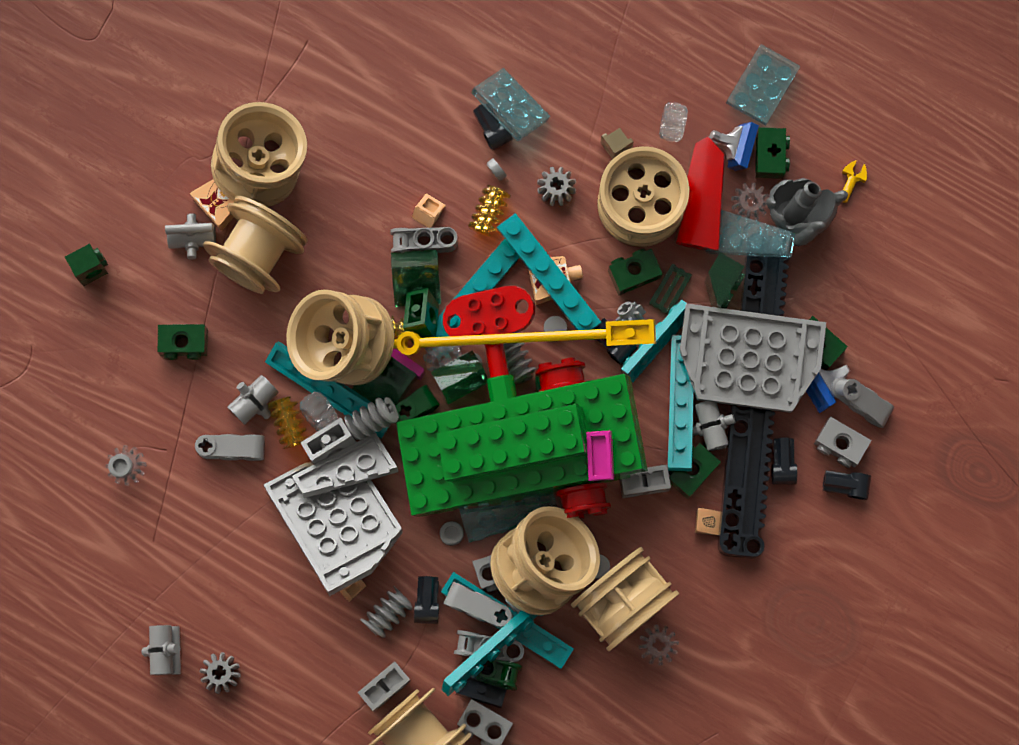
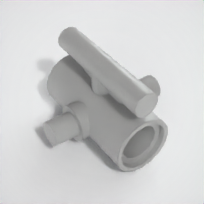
(190, 235)
(253, 400)
(712, 425)
(164, 650)

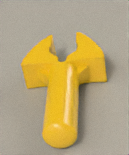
(851, 181)

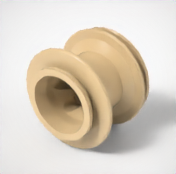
(255, 245)
(415, 725)

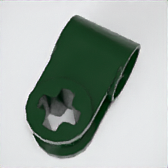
(419, 403)
(500, 674)

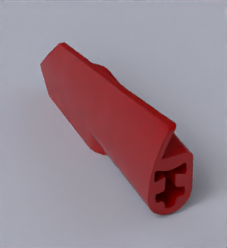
(702, 214)

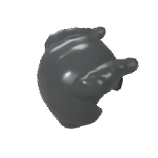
(803, 208)

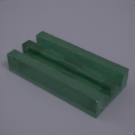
(680, 272)

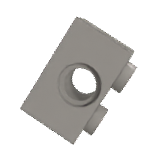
(328, 441)
(855, 442)

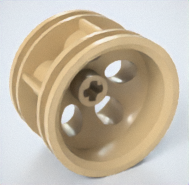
(255, 179)
(655, 226)
(363, 342)
(529, 575)
(624, 598)

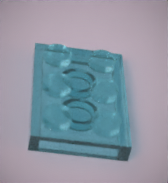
(763, 84)
(510, 104)

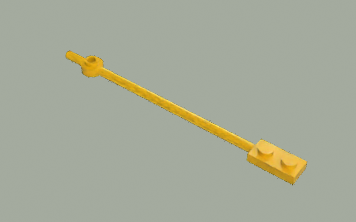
(616, 333)

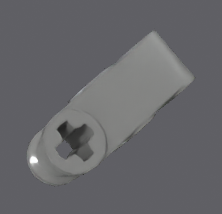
(411, 236)
(862, 401)
(232, 447)
(476, 605)
(475, 641)

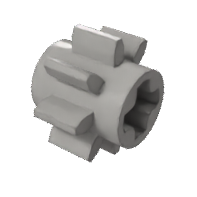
(630, 311)

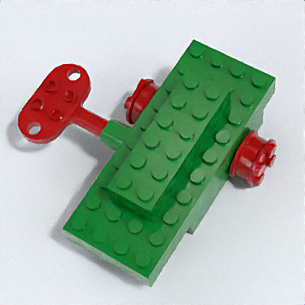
(518, 442)

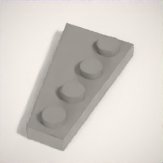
(350, 466)

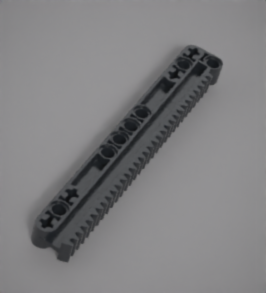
(749, 450)

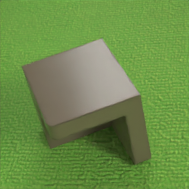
(616, 143)

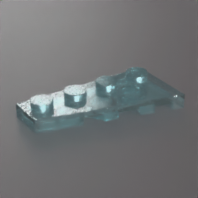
(752, 238)
(497, 519)

